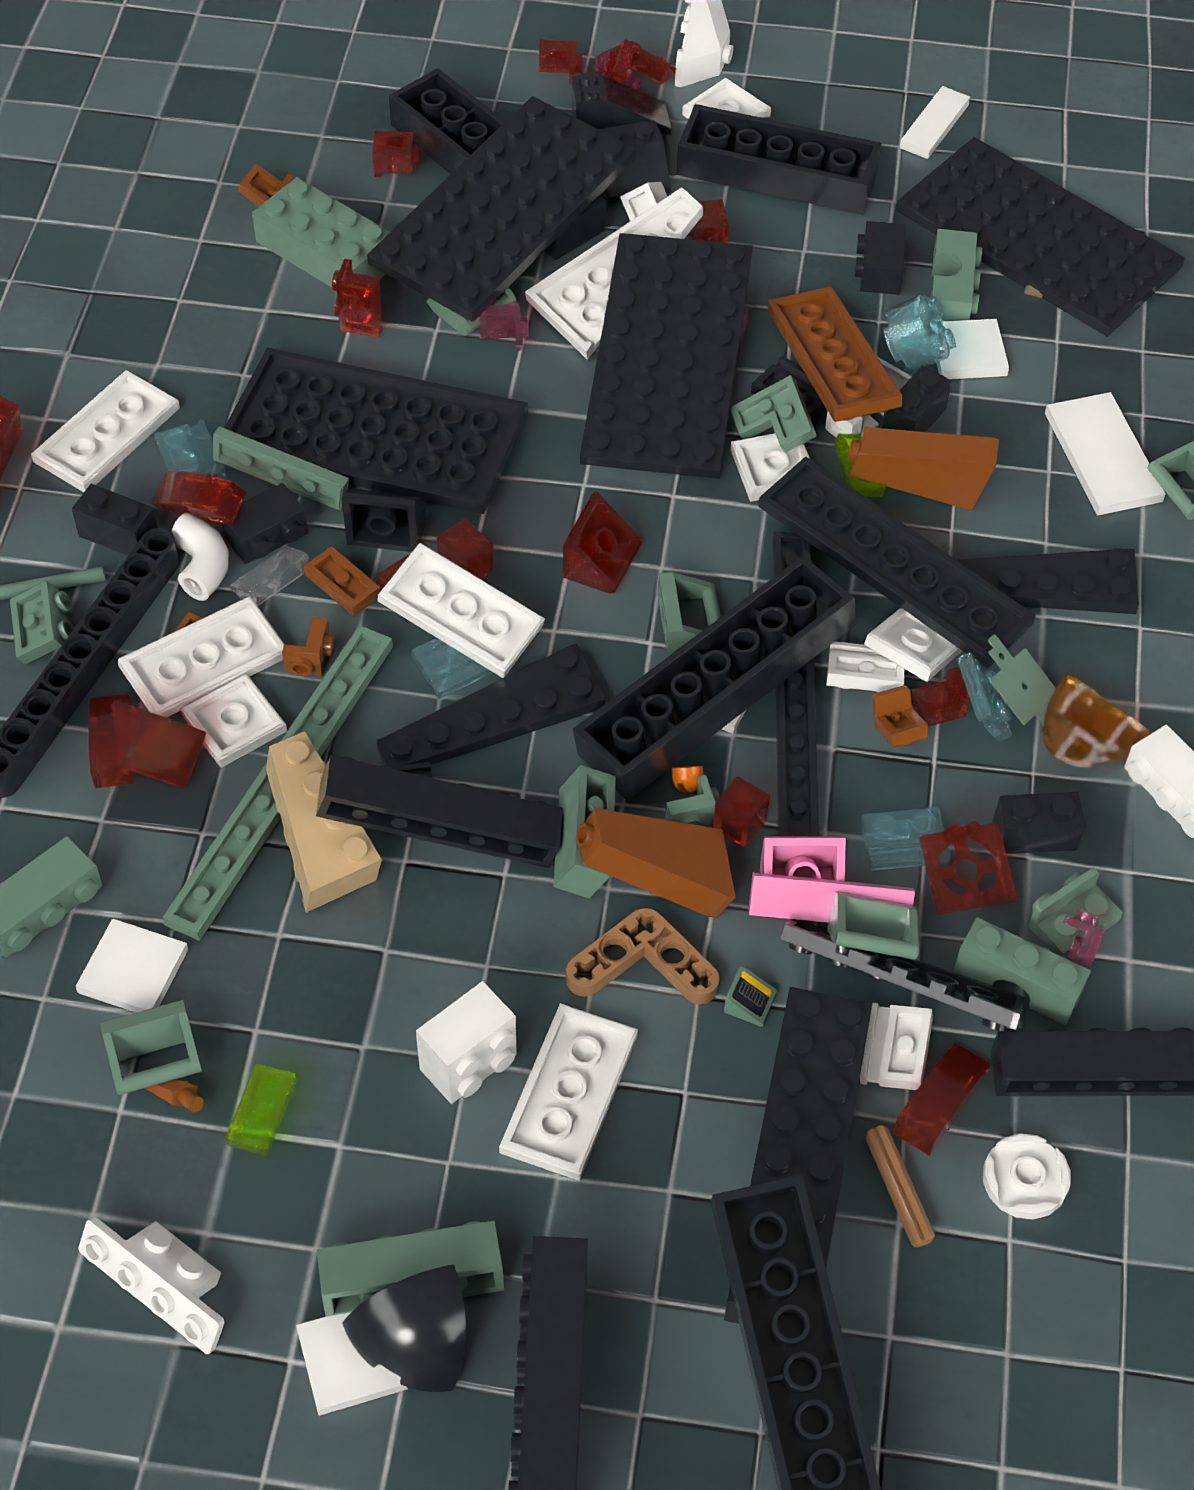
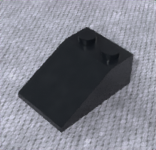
(612, 104)

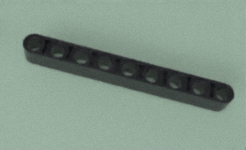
(84, 657)

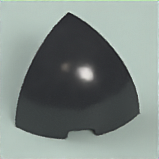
(414, 1329)

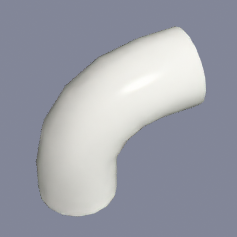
(208, 555)

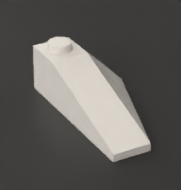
(704, 43)

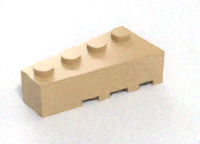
(326, 853)

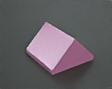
(804, 856)

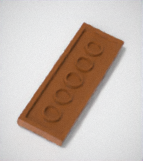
(834, 354)

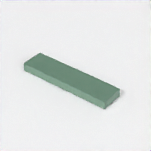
(279, 468)

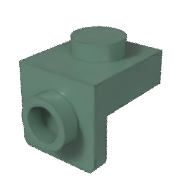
(695, 809)

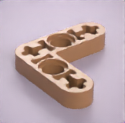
(646, 945)

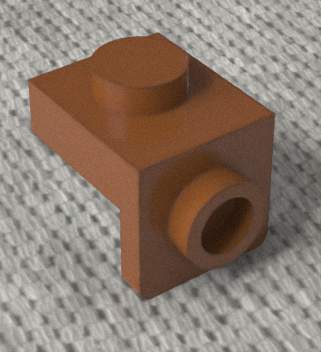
(261, 185)
(312, 658)
(896, 717)

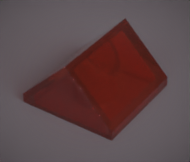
(599, 547)
(155, 744)

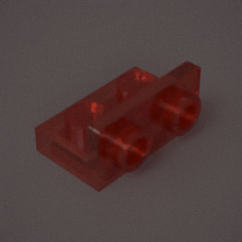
(357, 301)

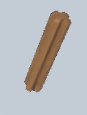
(900, 1186)

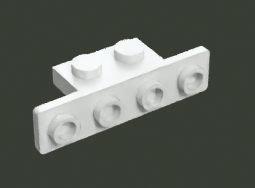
(160, 1275)

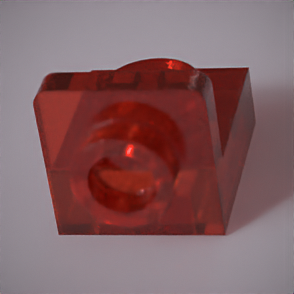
(560, 57)
(942, 700)

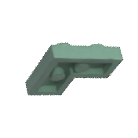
(779, 408)

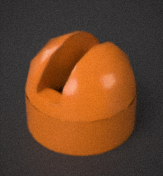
(686, 777)

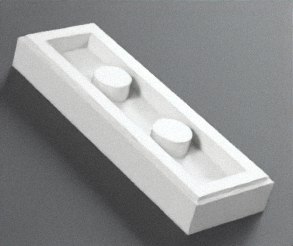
(934, 122)

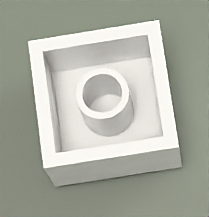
(467, 1043)

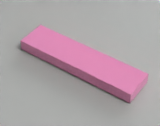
(812, 897)

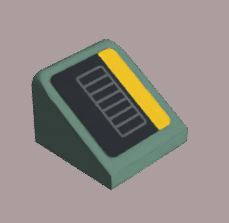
(749, 997)

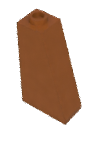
(925, 463)
(660, 856)

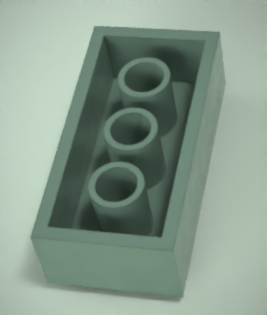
(316, 231)

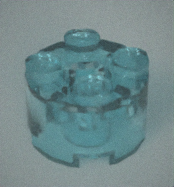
(918, 333)

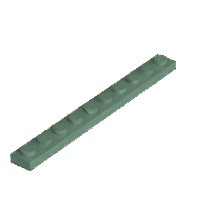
(257, 812)

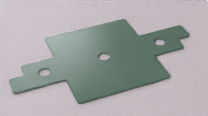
(1009, 682)

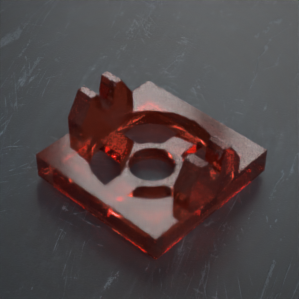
(987, 835)

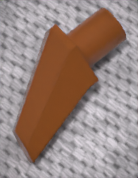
(179, 1094)

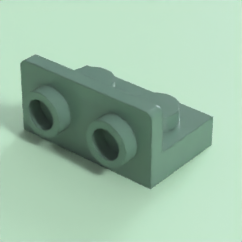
(40, 621)
(1076, 893)

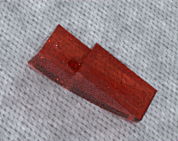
(199, 495)
(103, 746)
(940, 1098)

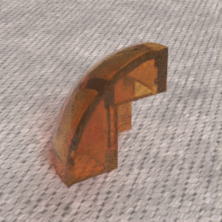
(1087, 728)

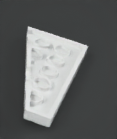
(578, 292)

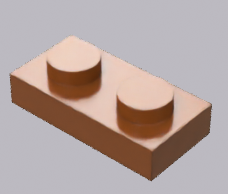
(342, 581)

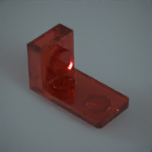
(630, 56)

